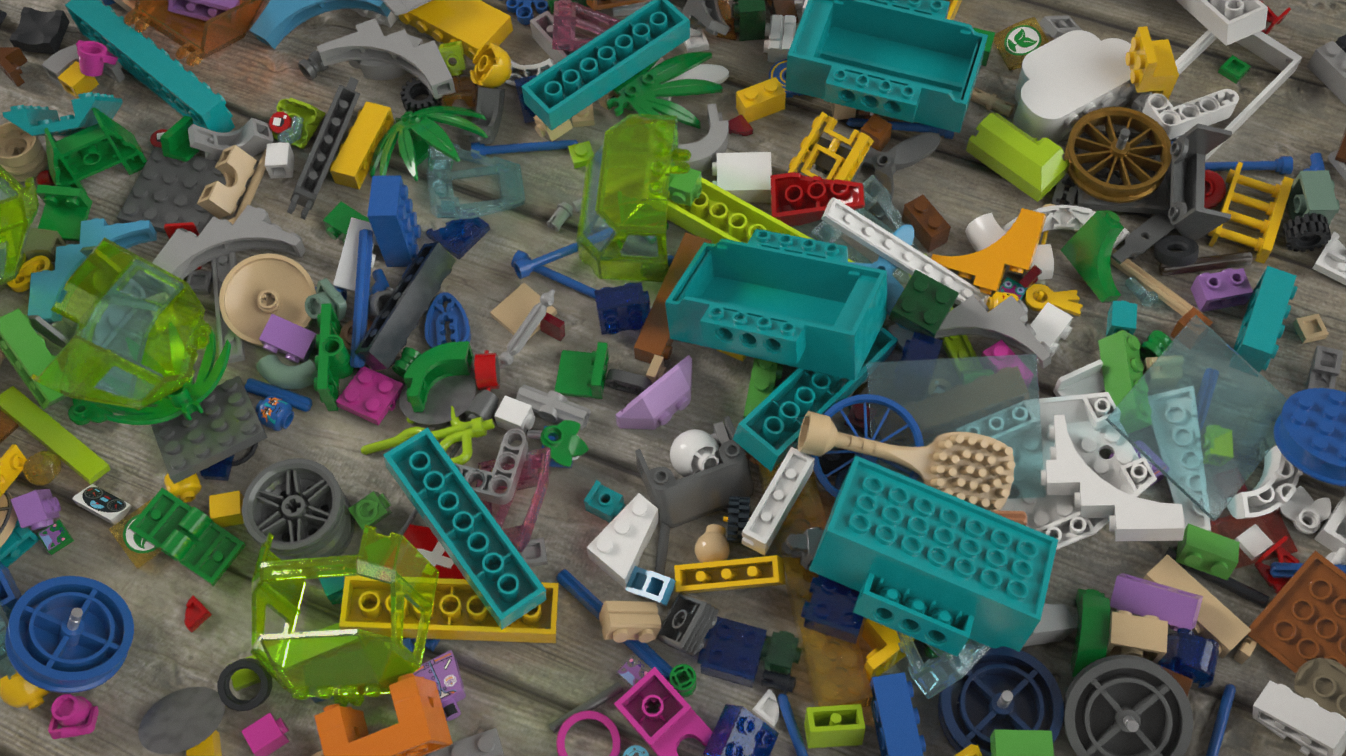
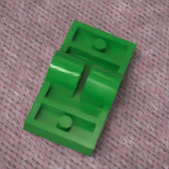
(333, 357)
(187, 536)

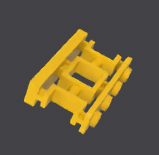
(810, 150)

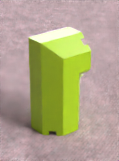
(1017, 156)

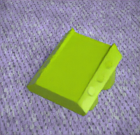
(311, 115)

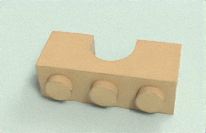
(237, 168)

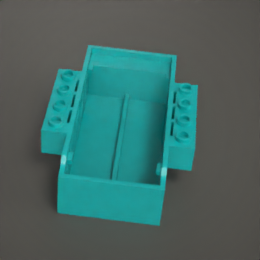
(887, 59)
(781, 302)
(934, 562)

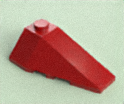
(803, 199)

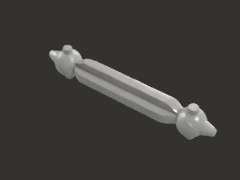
(526, 329)

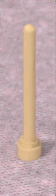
(252, 188)

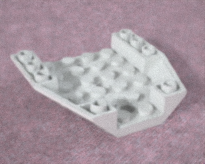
(1089, 434)

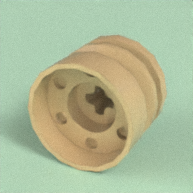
(21, 152)

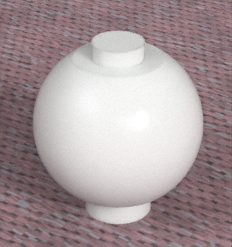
(694, 452)

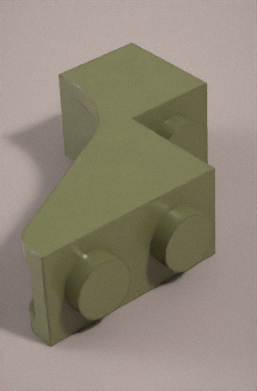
(42, 243)

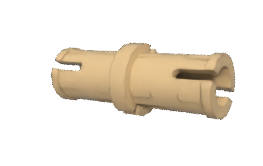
(992, 102)

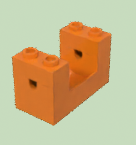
(419, 731)

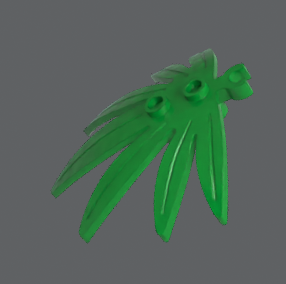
(641, 90)
(423, 128)
(182, 401)

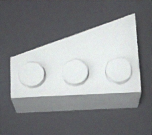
(624, 539)
(1301, 720)

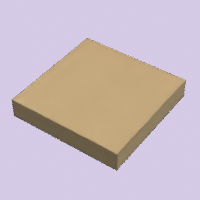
(516, 307)

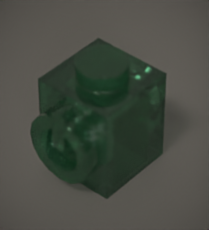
(781, 652)

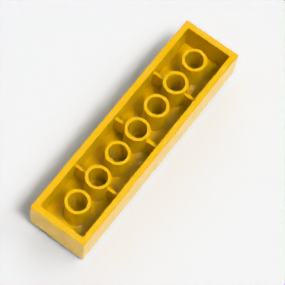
(454, 615)

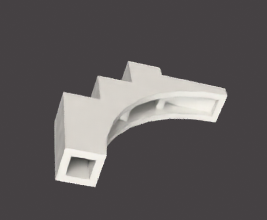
(1128, 515)

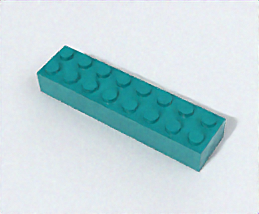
(606, 62)
(777, 420)
(465, 528)

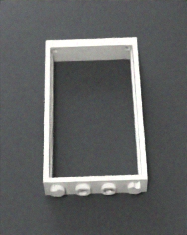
(1257, 43)

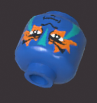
(275, 413)

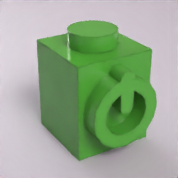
(685, 187)
(371, 509)

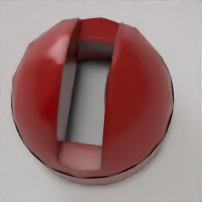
(44, 178)

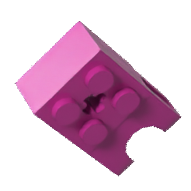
(670, 724)

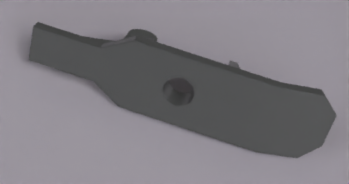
(1152, 230)

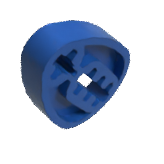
(436, 319)

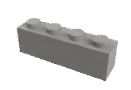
(542, 33)
(1330, 67)

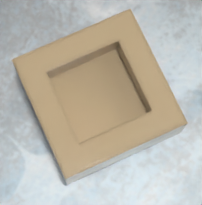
(584, 117)
(1310, 328)
(656, 368)

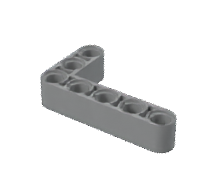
(499, 476)

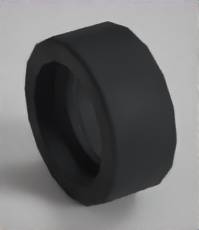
(224, 687)

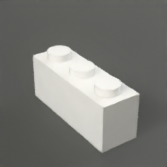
(347, 267)

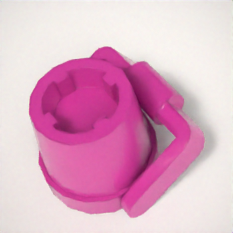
(93, 57)
(74, 715)

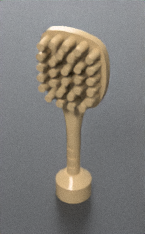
(955, 462)

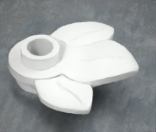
(1302, 507)

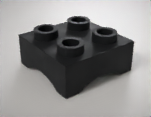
(40, 31)

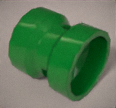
(1155, 344)
(408, 355)
(682, 685)

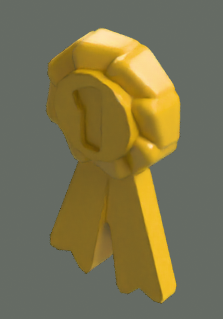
(1039, 295)

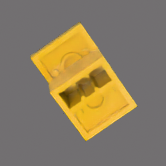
(1151, 64)
(885, 648)

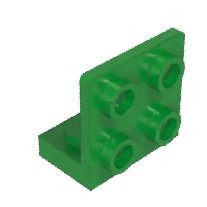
(64, 210)
(583, 372)

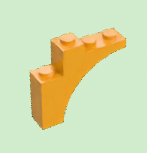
(1013, 249)

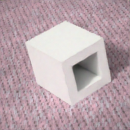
(279, 160)
(514, 415)

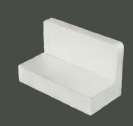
(1081, 381)

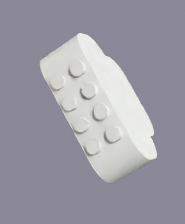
(1069, 81)

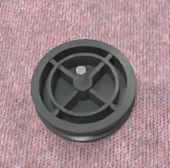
(1127, 710)

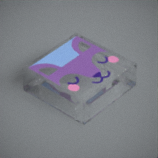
(633, 670)

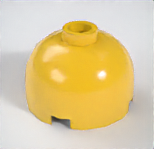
(491, 66)
(21, 693)

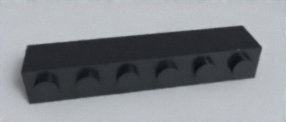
(405, 306)

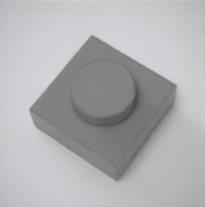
(720, 433)

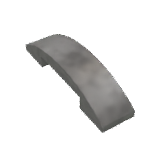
(1324, 368)

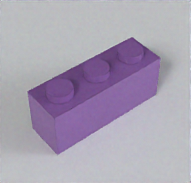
(201, 8)
(1155, 599)

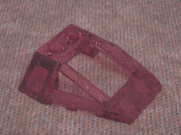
(566, 18)
(533, 474)

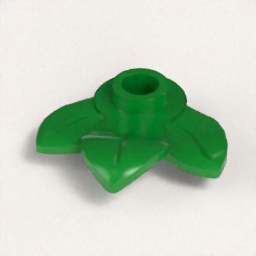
(86, 411)
(566, 444)

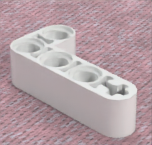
(1183, 117)

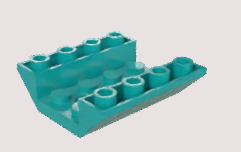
(37, 118)

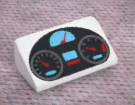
(102, 504)

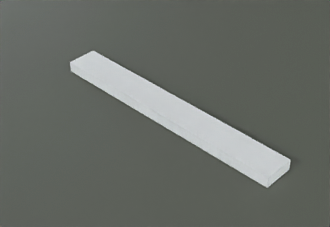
(894, 249)

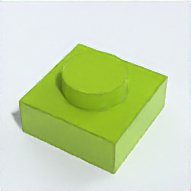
(580, 153)

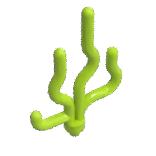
(457, 432)

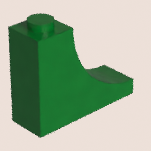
(1091, 253)

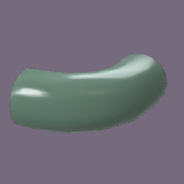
(286, 376)

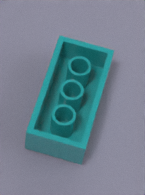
(1264, 317)

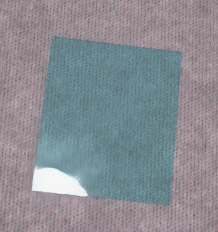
(965, 395)
(1201, 417)

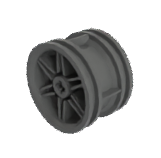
(305, 488)

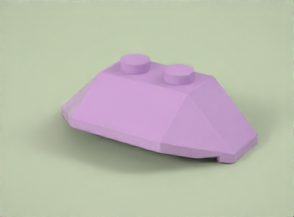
(659, 400)

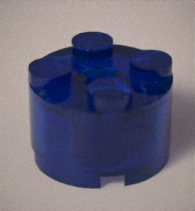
(1191, 656)

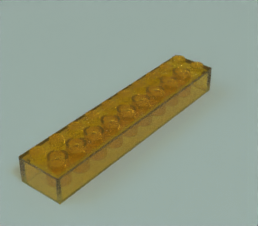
(832, 665)

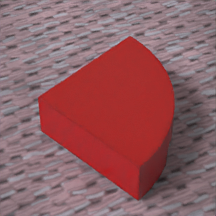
(195, 614)

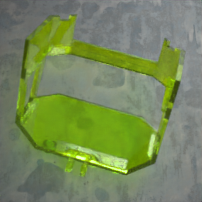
(346, 660)

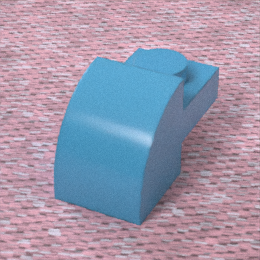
(651, 585)

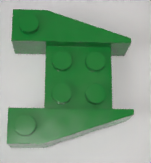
(92, 152)

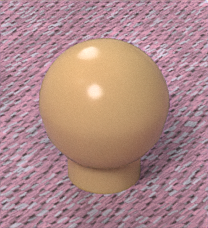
(712, 545)

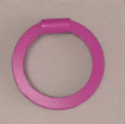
(593, 715)

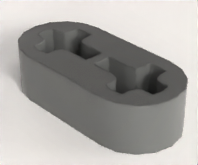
(1061, 194)
(627, 381)

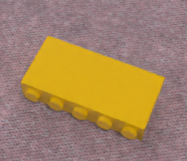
(461, 20)

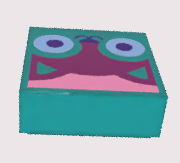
(1012, 286)

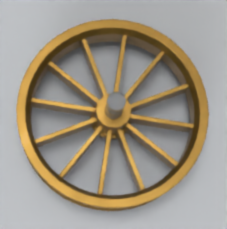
(1118, 154)

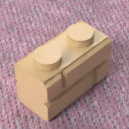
(629, 621)

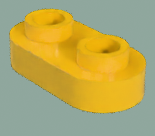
(23, 279)

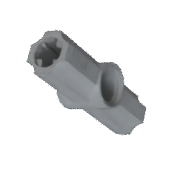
(553, 406)

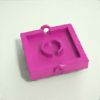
(370, 395)

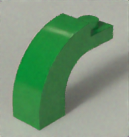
(434, 365)
(1092, 629)

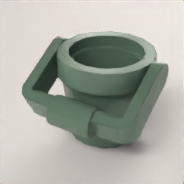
(325, 294)

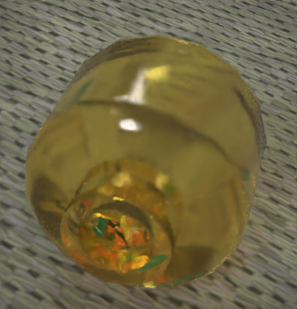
(42, 468)

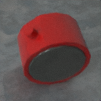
(487, 371)

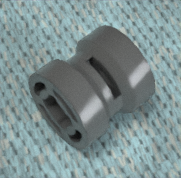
(312, 65)

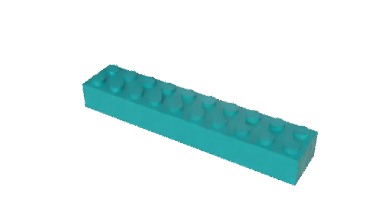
(152, 66)

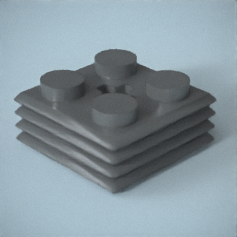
(687, 624)

